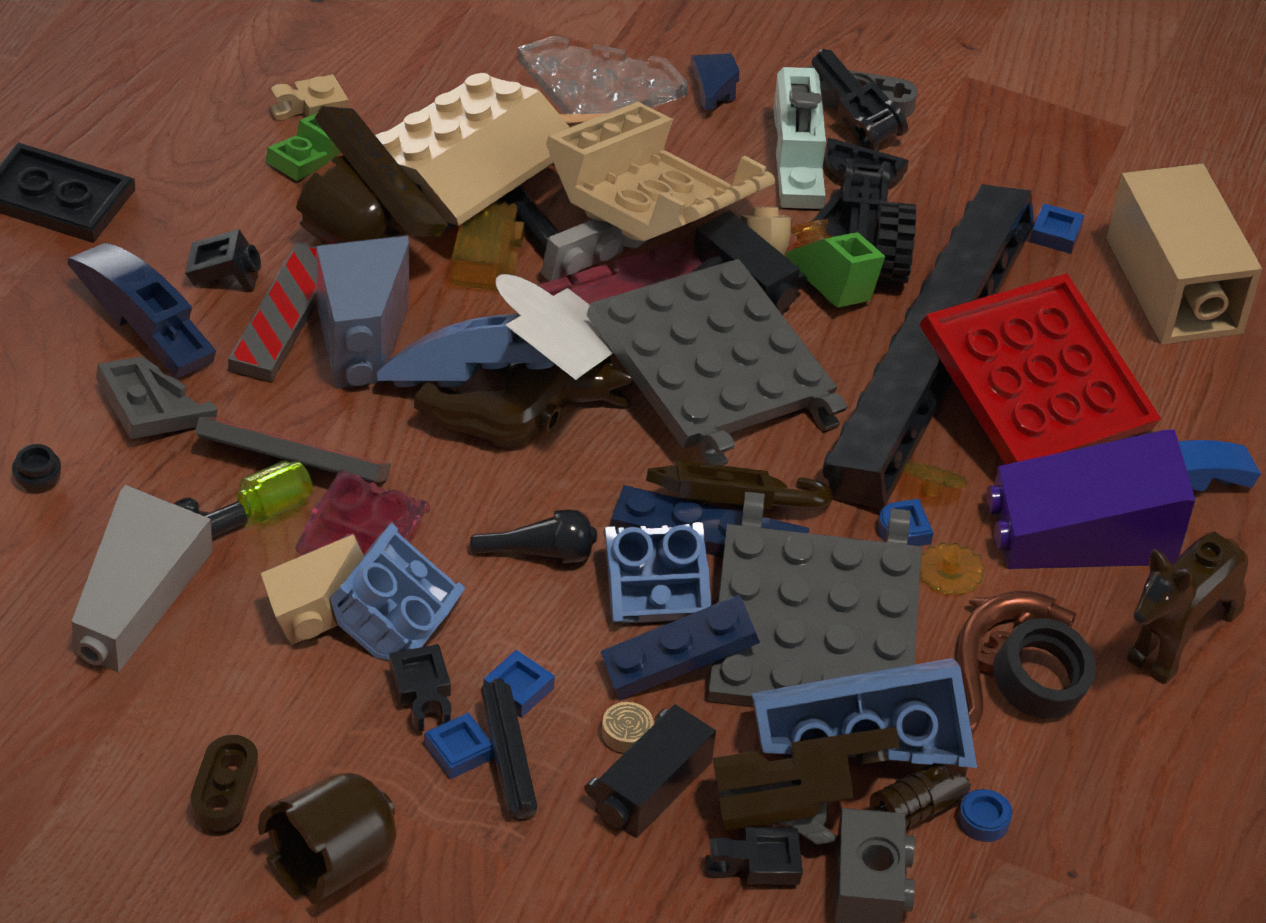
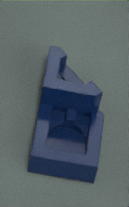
(716, 78)

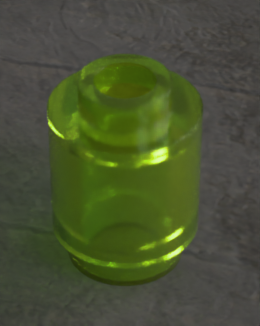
(275, 490)

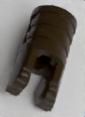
(921, 793)

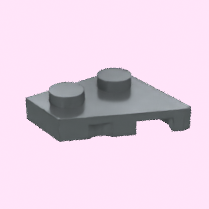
(148, 399)

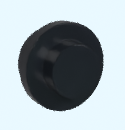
(36, 466)

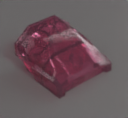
(360, 510)

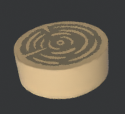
(625, 724)

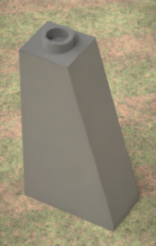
(137, 575)

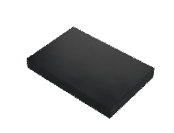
(61, 192)

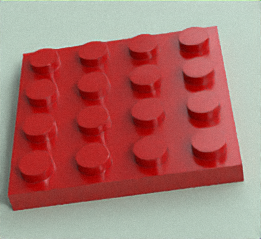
(1039, 370)

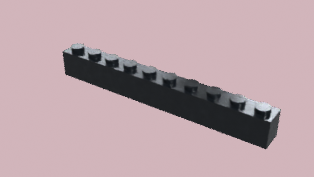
(912, 376)

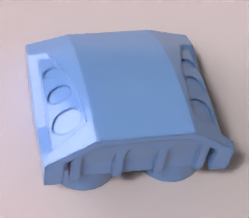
(656, 573)
(393, 597)

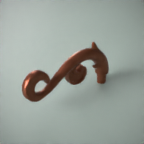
(989, 611)

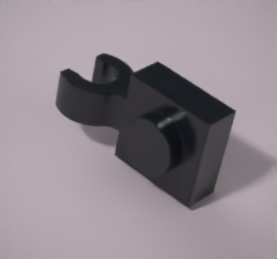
(764, 854)

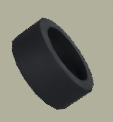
(1062, 643)

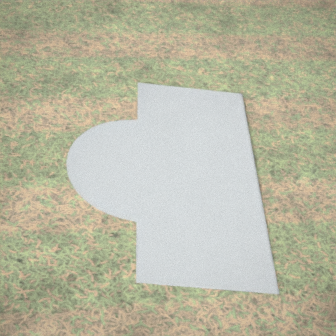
(554, 325)

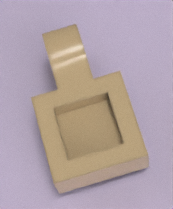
(307, 97)

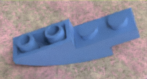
(456, 350)

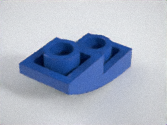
(1218, 460)

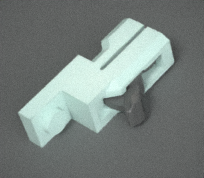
(800, 138)

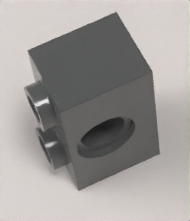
(872, 867)

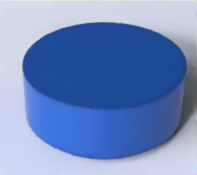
(985, 815)

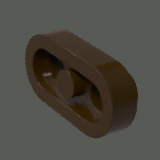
(222, 787)

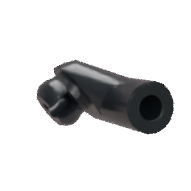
(222, 519)

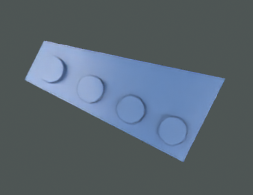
(918, 699)

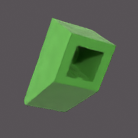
(840, 267)

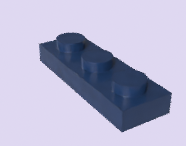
(679, 647)

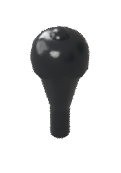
(561, 537)

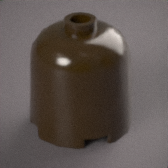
(344, 208)
(328, 834)

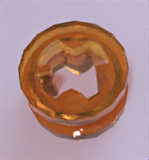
(810, 232)

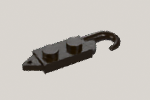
(728, 485)

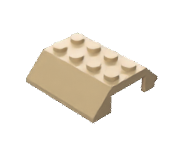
(474, 144)
(625, 176)

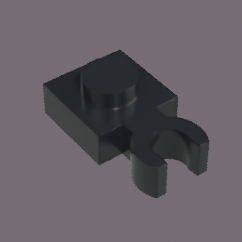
(422, 680)

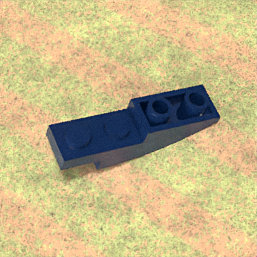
(148, 302)

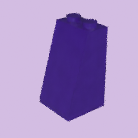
(1094, 505)

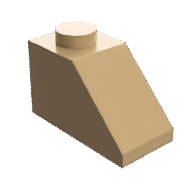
(304, 585)

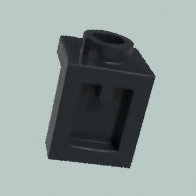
(222, 257)

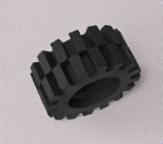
(895, 239)

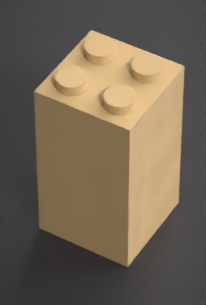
(1183, 253)

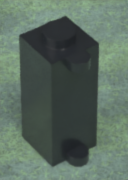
(733, 240)
(653, 771)

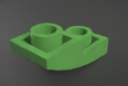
(304, 152)

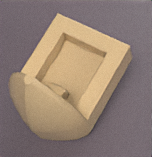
(770, 226)

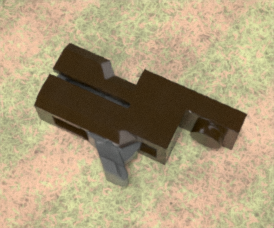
(799, 784)

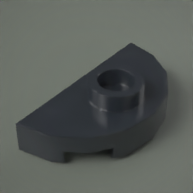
(839, 151)

